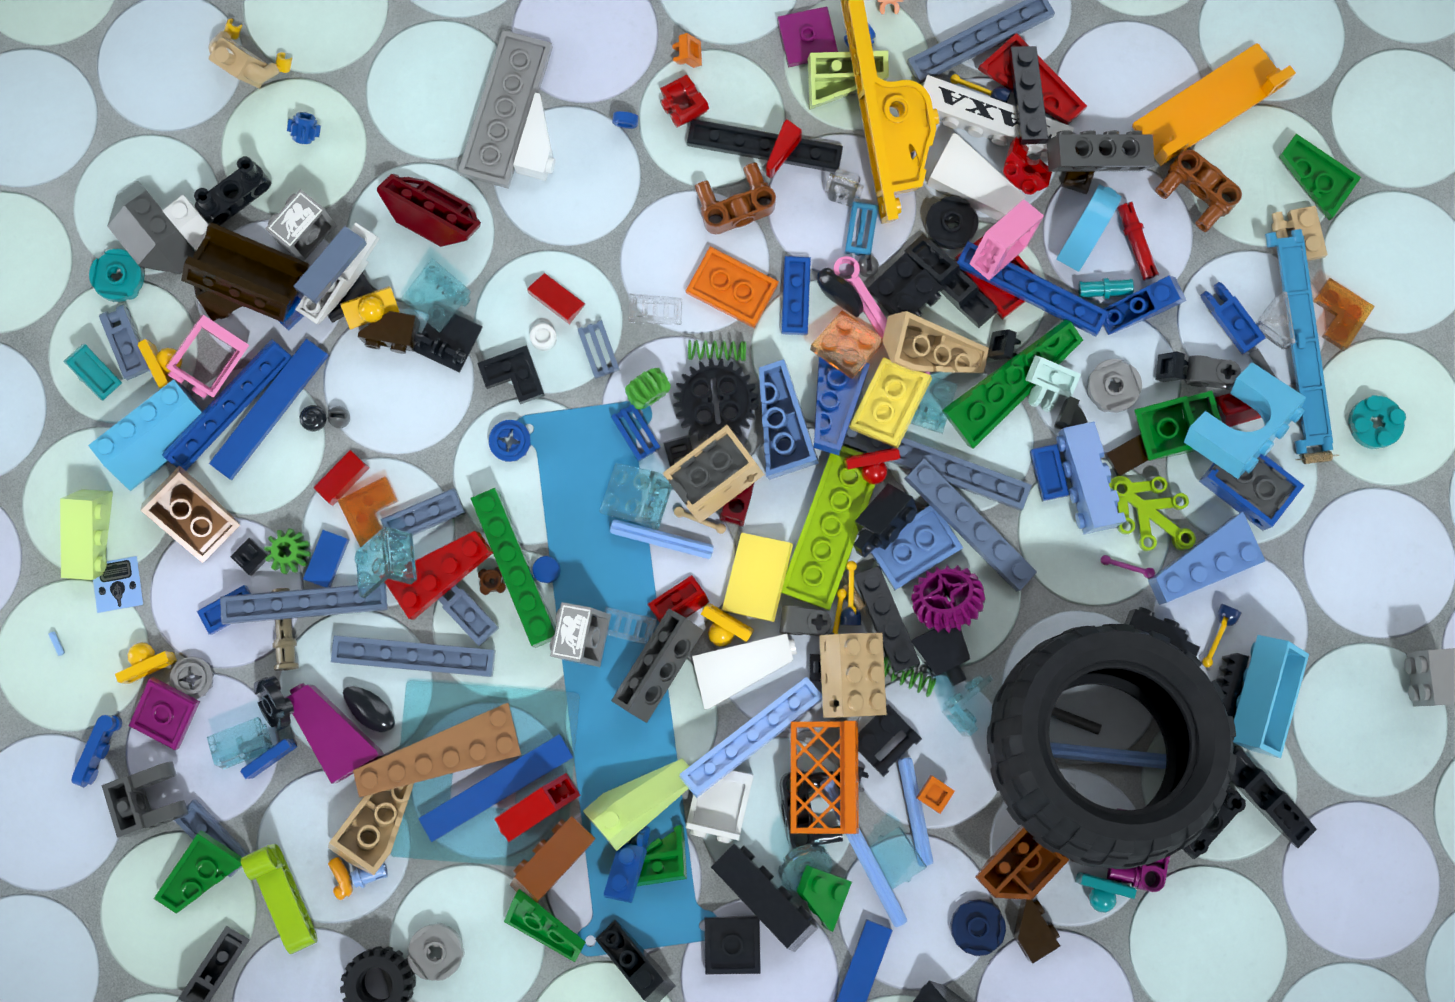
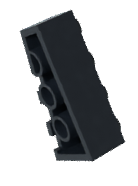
(764, 898)

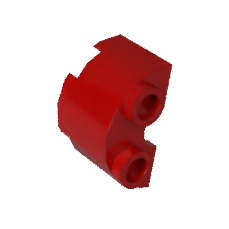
(683, 101)
(1023, 172)

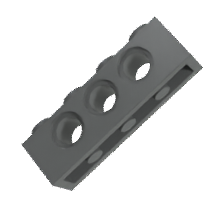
(1064, 158)
(657, 665)

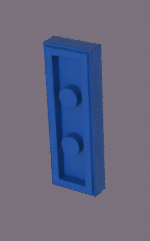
(796, 295)

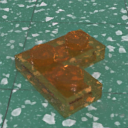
(1349, 313)
(363, 504)

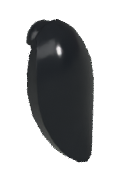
(840, 291)
(369, 709)

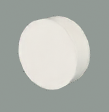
(543, 337)

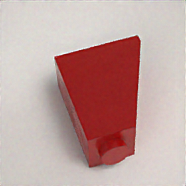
(537, 807)

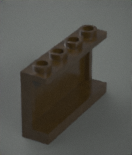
(245, 272)

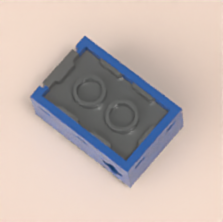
(1259, 494)

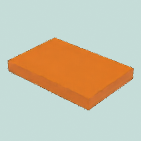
(732, 287)

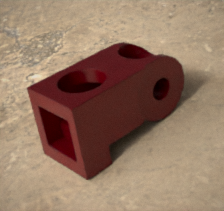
(737, 508)

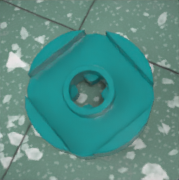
(108, 264)
(1391, 418)

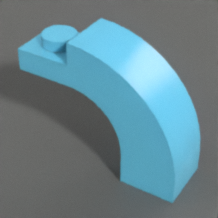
(1089, 227)

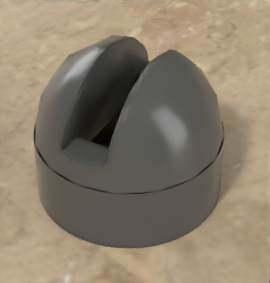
(863, 265)
(336, 421)

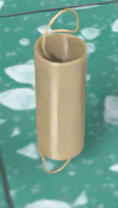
(1317, 457)
(858, 603)

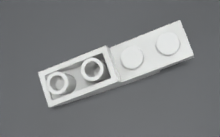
(338, 290)

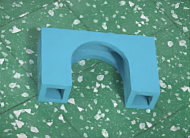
(1239, 450)

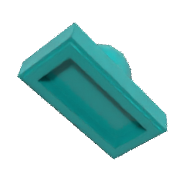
(92, 372)
(1104, 893)

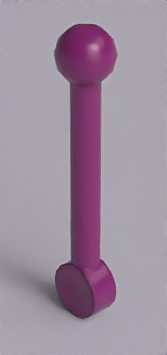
(1148, 572)

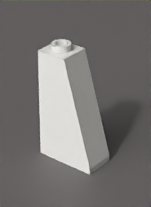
(969, 176)
(737, 667)

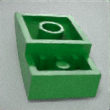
(1168, 422)

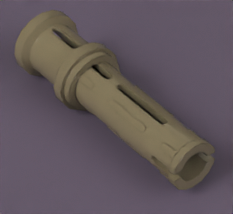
(284, 643)

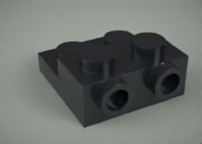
(905, 288)

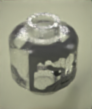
(844, 187)

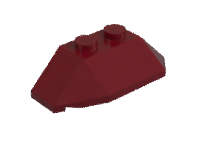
(428, 210)

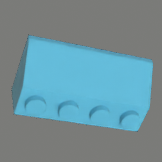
(136, 443)

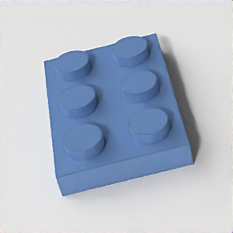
(917, 548)

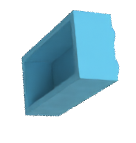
(1269, 695)

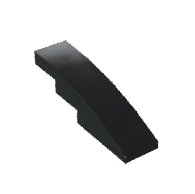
(956, 285)
(1270, 800)

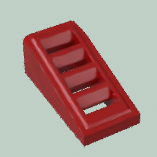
(786, 142)

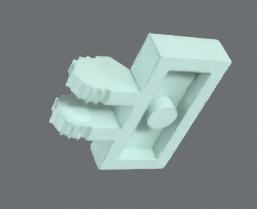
(1051, 377)

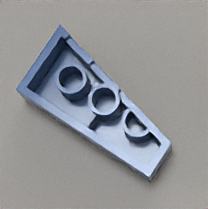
(786, 434)
(1089, 479)
(1216, 557)

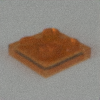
(846, 344)

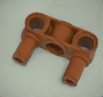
(1203, 181)
(740, 208)

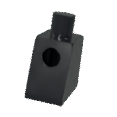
(943, 653)

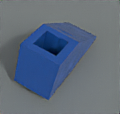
(1144, 304)

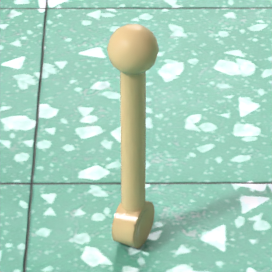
(679, 512)

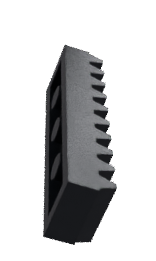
(1232, 680)

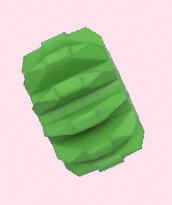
(647, 388)
(278, 555)

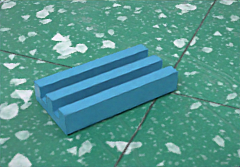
(858, 250)

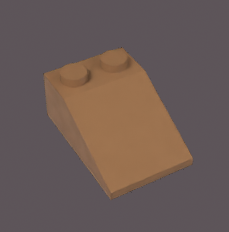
(190, 514)

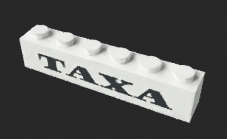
(983, 115)

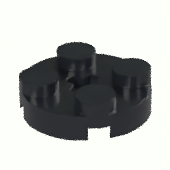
(942, 211)
(273, 705)

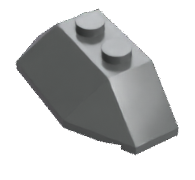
(147, 231)

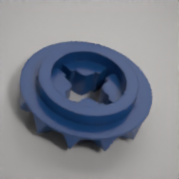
(503, 430)

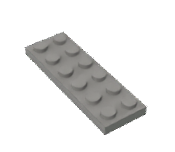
(504, 108)

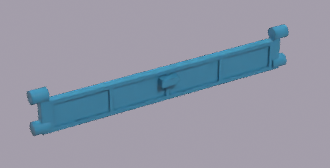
(1306, 350)

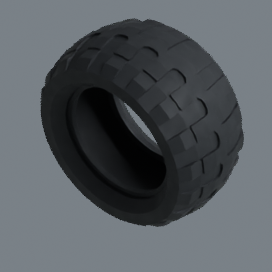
(1178, 697)

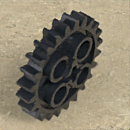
(692, 404)

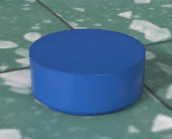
(625, 119)
(546, 569)

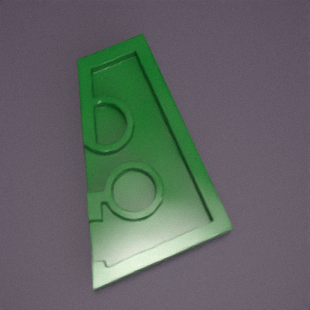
(1319, 174)
(198, 870)
(543, 927)

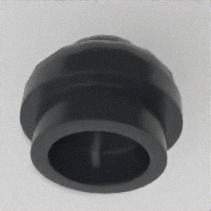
(313, 418)

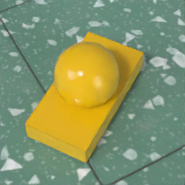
(369, 307)
(158, 361)
(724, 626)
(144, 663)

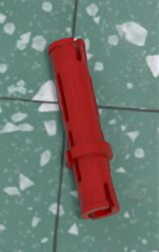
(1134, 231)

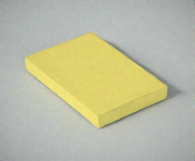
(890, 403)
(757, 577)

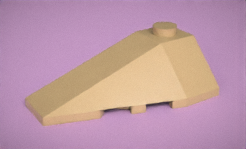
(929, 347)
(372, 829)

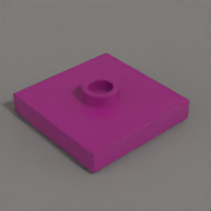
(806, 34)
(164, 713)

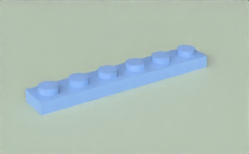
(751, 737)

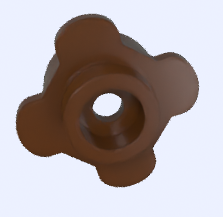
(486, 586)

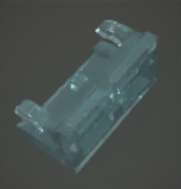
(239, 743)

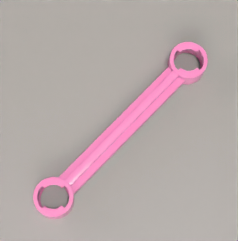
(871, 308)

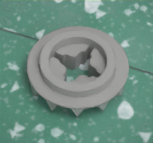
(183, 669)

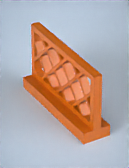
(848, 777)

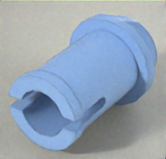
(361, 877)

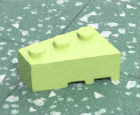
(833, 75)
(84, 533)

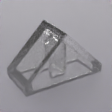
(1277, 322)

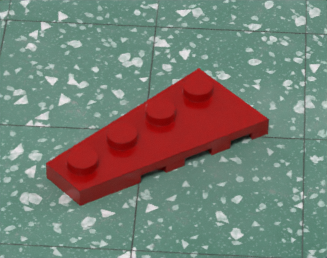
(1058, 97)
(439, 573)

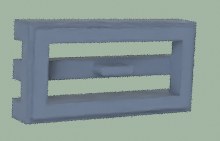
(591, 329)

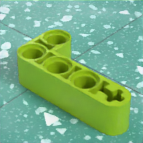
(281, 896)

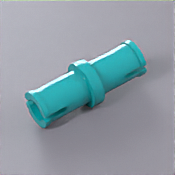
(1105, 288)

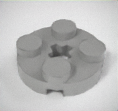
(1107, 399)
(451, 952)

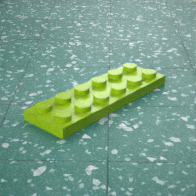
(828, 533)

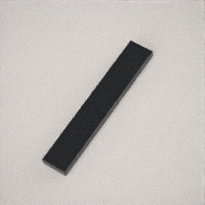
(760, 145)

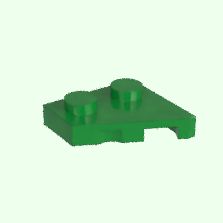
(665, 859)
(824, 894)

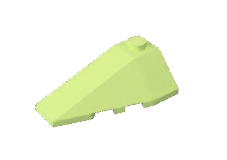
(630, 807)

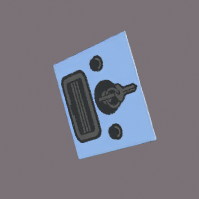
(118, 585)

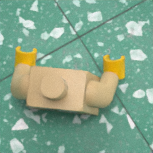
(240, 61)

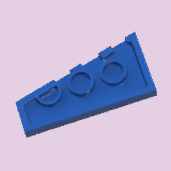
(835, 405)

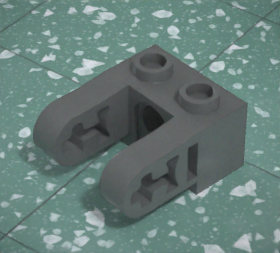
(130, 805)

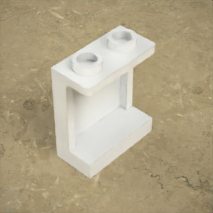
(721, 808)

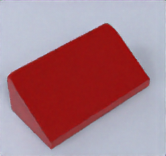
(556, 298)
(1234, 410)
(341, 478)
(683, 599)

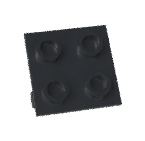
(450, 345)

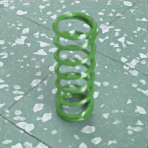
(742, 350)
(931, 682)

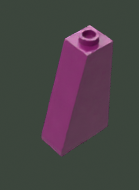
(331, 734)

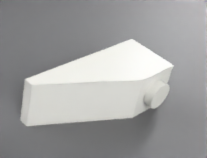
(534, 152)
(187, 220)

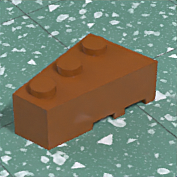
(552, 859)

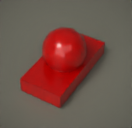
(872, 463)

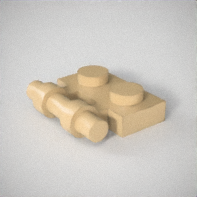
(1308, 221)

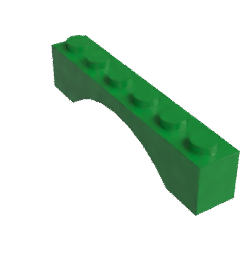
(514, 567)

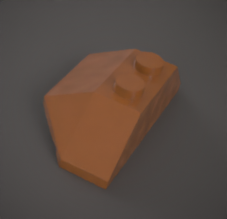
(1020, 867)

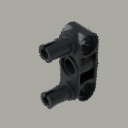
(248, 180)
(1230, 808)
(804, 819)

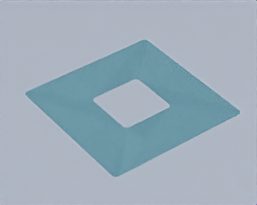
(536, 719)

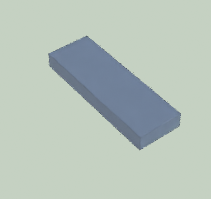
(330, 265)
(426, 513)
(201, 819)

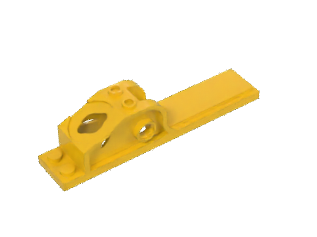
(889, 137)

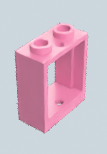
(1006, 239)
(223, 335)

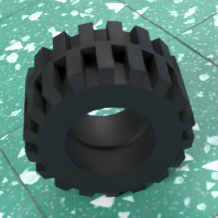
(381, 958)

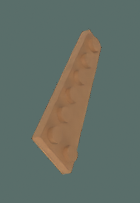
(464, 746)

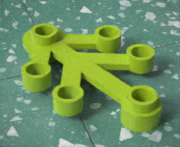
(1148, 511)

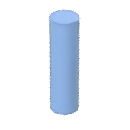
(55, 641)

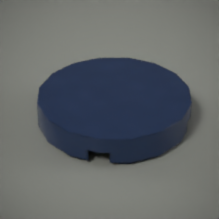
(978, 927)

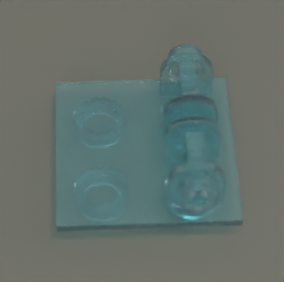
(436, 295)
(936, 398)

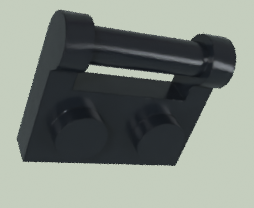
(879, 733)

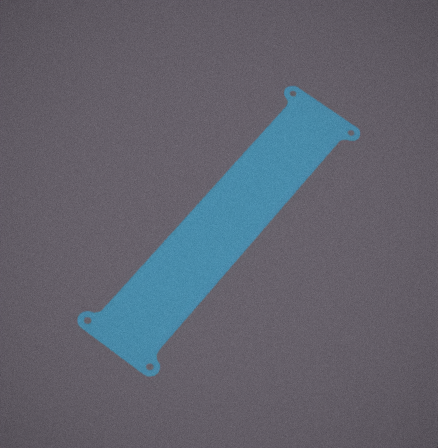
(612, 745)

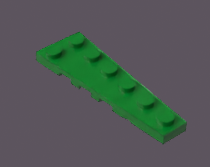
(999, 393)

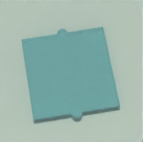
(897, 857)

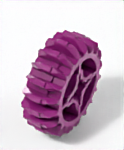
(961, 588)

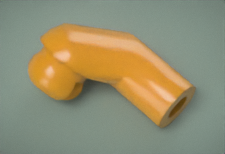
(343, 878)

